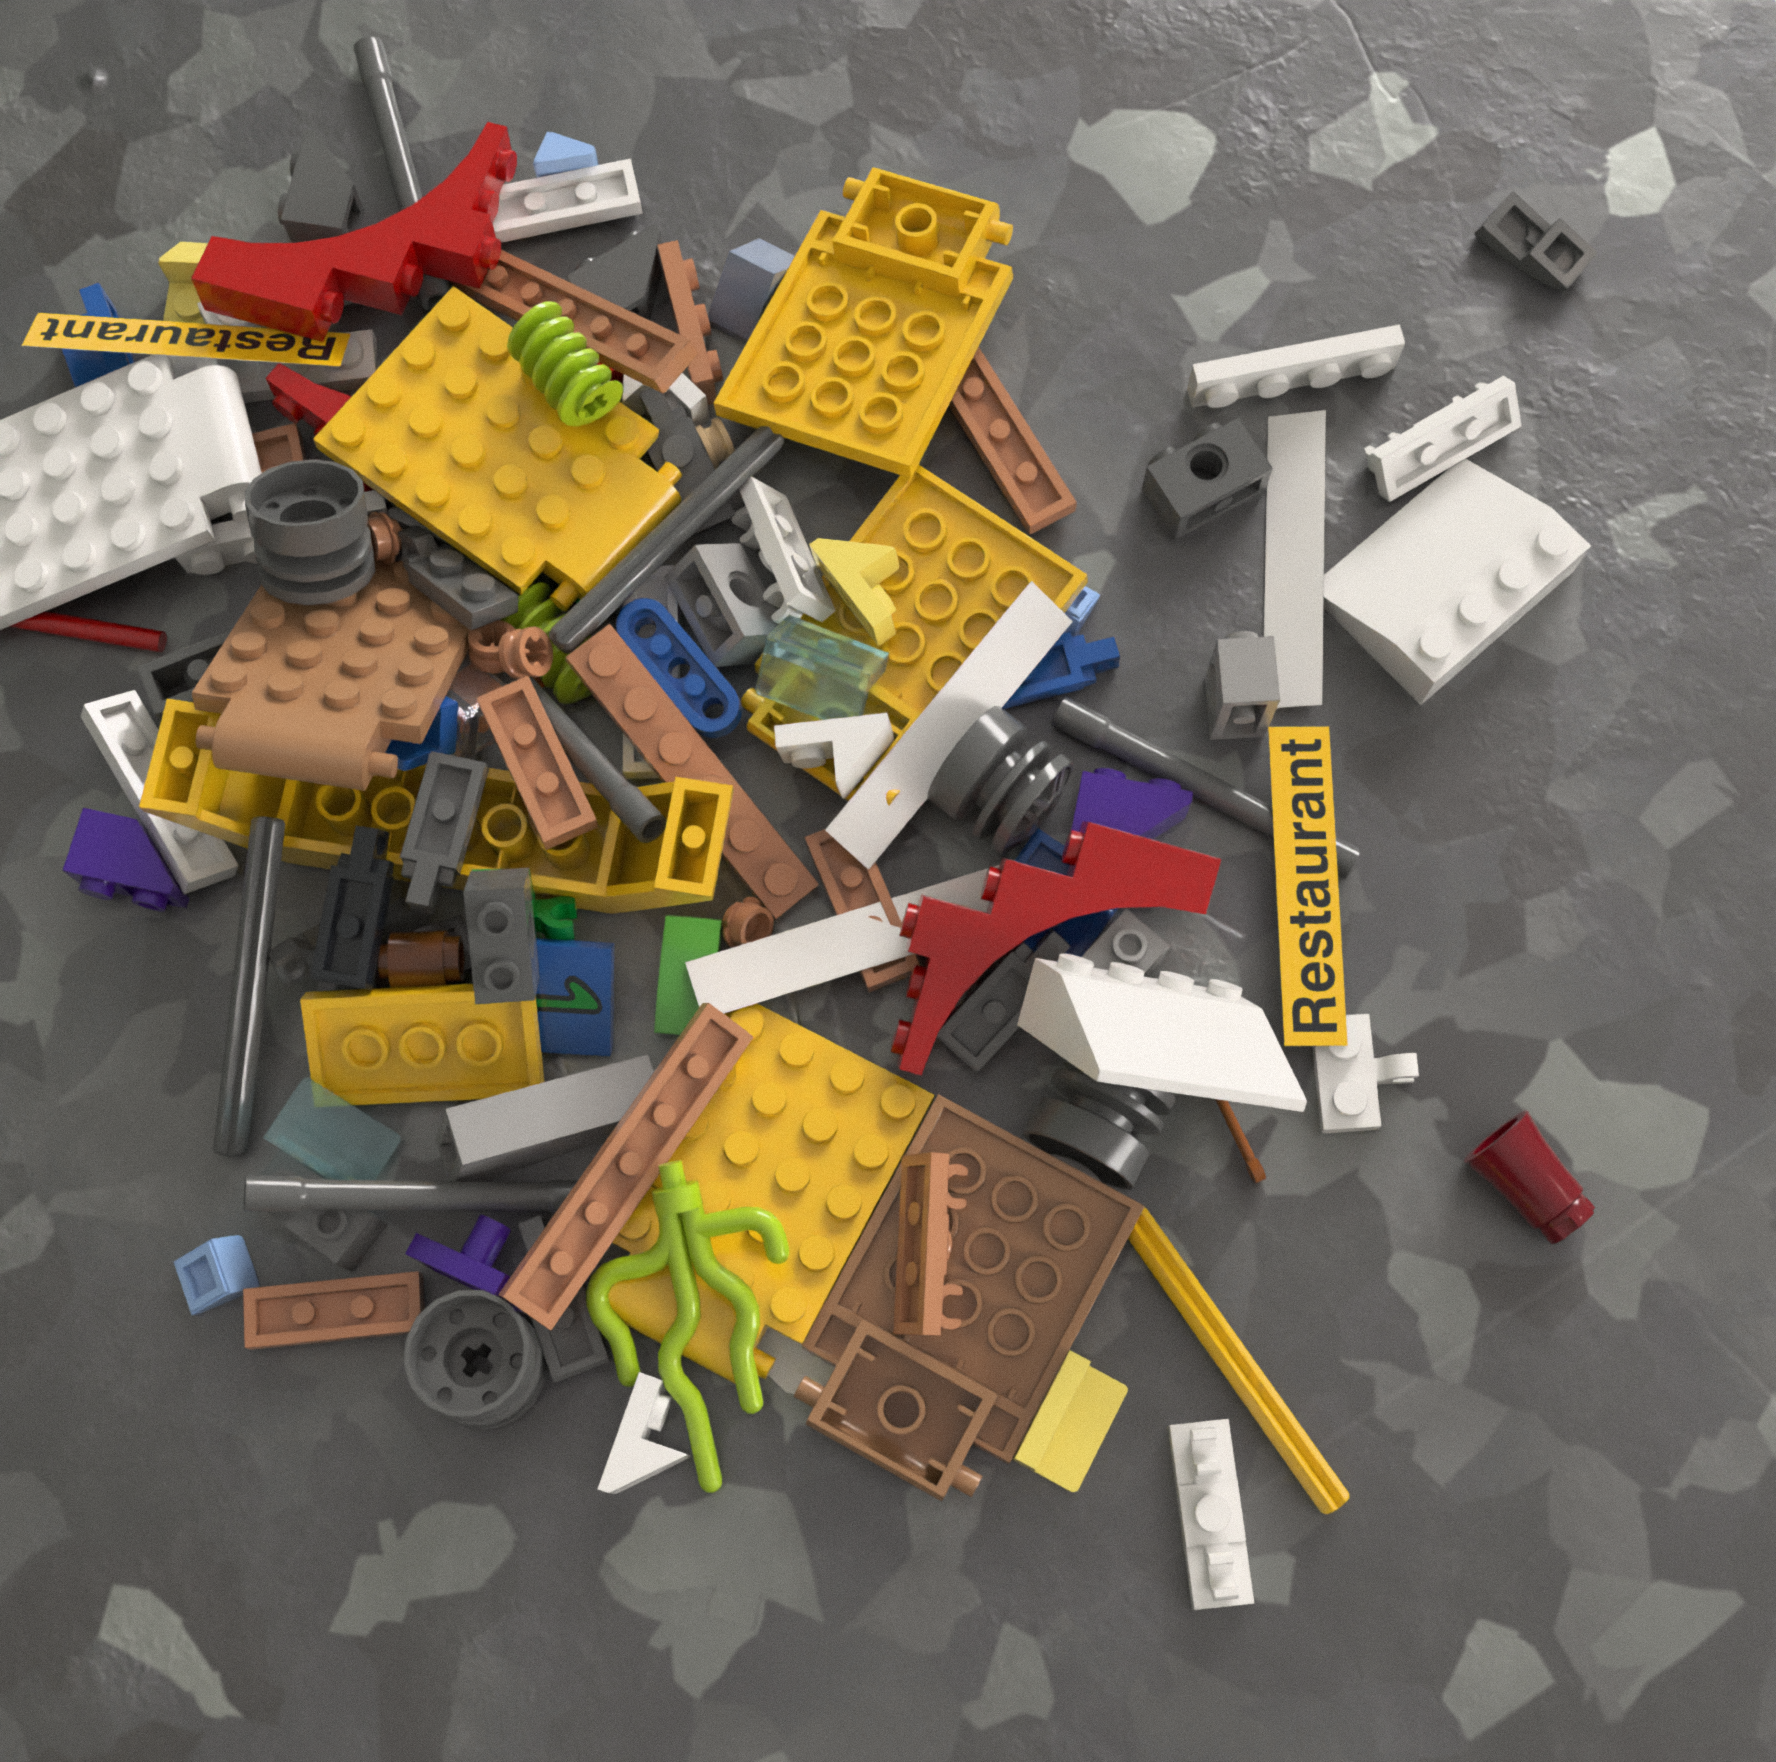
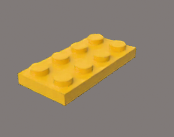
(419, 1044)

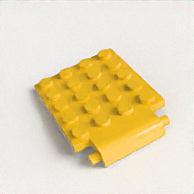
(874, 323)
(488, 463)
(951, 588)
(790, 1133)

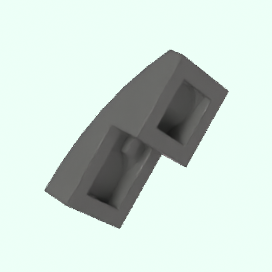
(1527, 241)

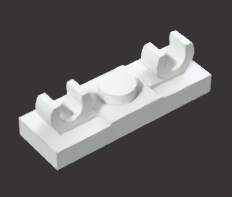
(1444, 438)
(783, 552)
(1210, 1514)

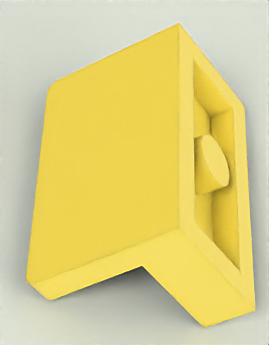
(1071, 1423)

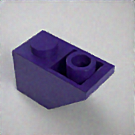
(1128, 804)
(120, 857)

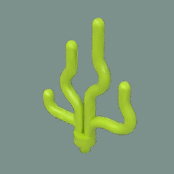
(684, 1241)

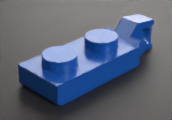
(1066, 668)

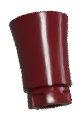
(1532, 1178)

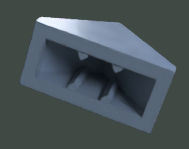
(747, 287)

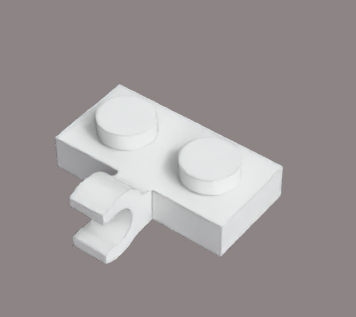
(1350, 1076)

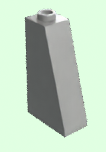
(538, 1121)

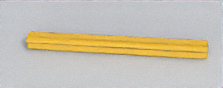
(1237, 1365)

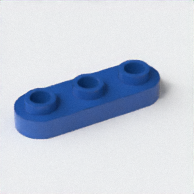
(672, 647)

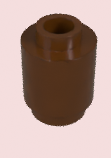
(422, 959)

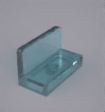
(818, 670)
(331, 1134)

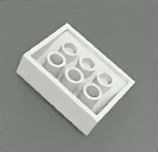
(1450, 575)
(1158, 1032)

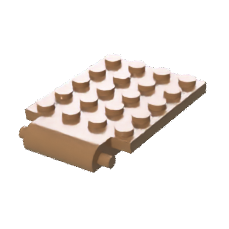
(330, 683)
(1029, 1268)

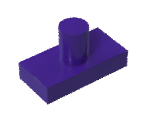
(474, 1262)

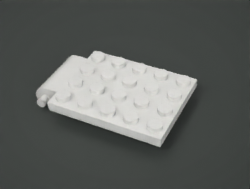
(118, 479)

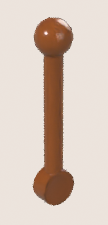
(1252, 1164)

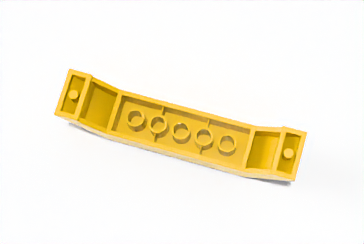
(600, 869)

